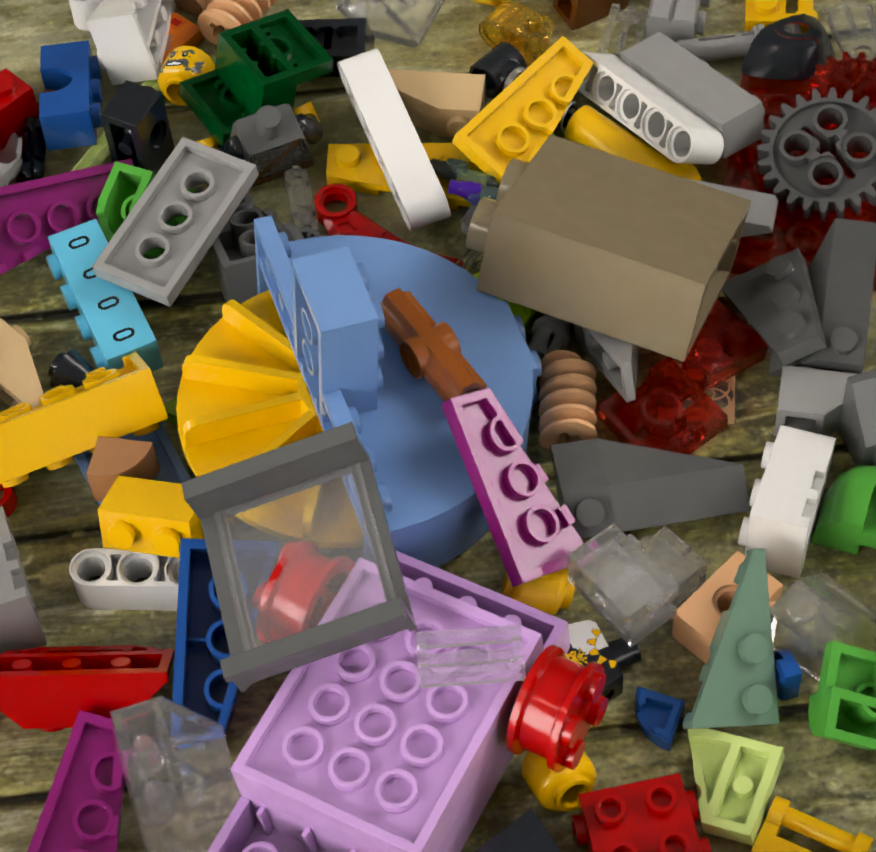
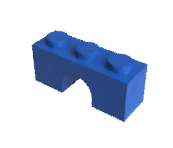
(72, 111)

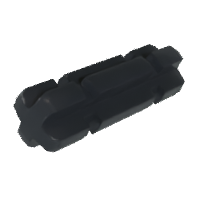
(32, 150)

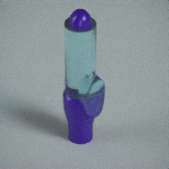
(472, 190)

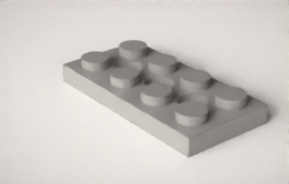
(183, 244)

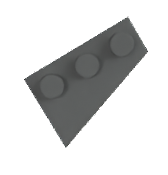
(780, 306)

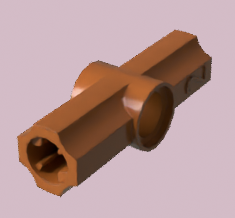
(428, 347)

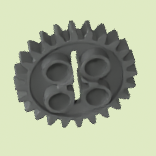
(798, 176)

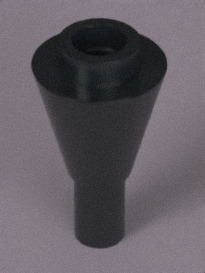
(69, 369)

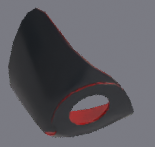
(788, 55)

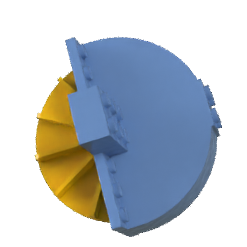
(319, 357)

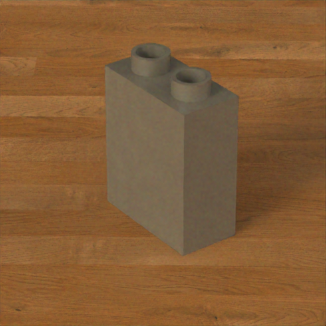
(608, 244)

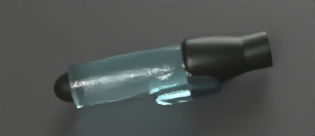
(460, 171)

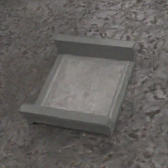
(326, 525)

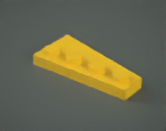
(525, 111)
(359, 169)

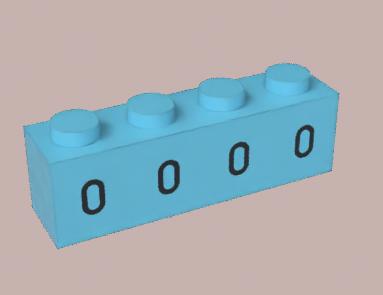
(106, 310)

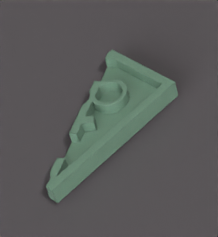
(740, 673)

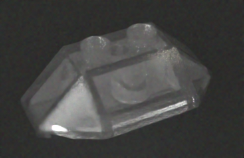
(175, 774)

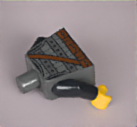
(273, 139)

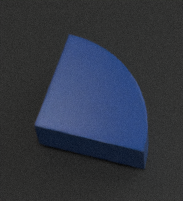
(787, 675)
(658, 716)

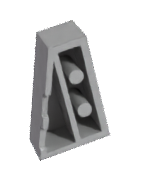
(18, 614)

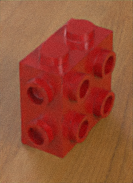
(640, 818)

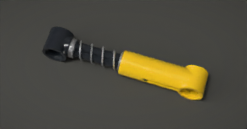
(581, 125)

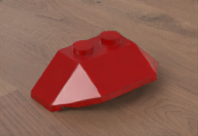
(51, 684)

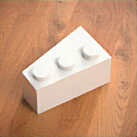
(131, 37)
(788, 498)

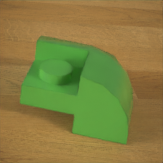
(121, 194)
(848, 512)
(846, 697)

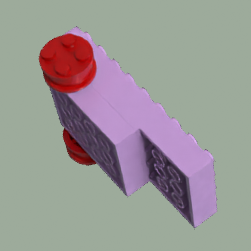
(379, 765)

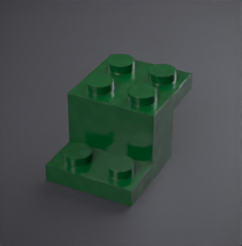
(254, 69)

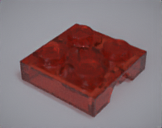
(723, 331)
(661, 412)

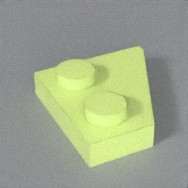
(733, 782)

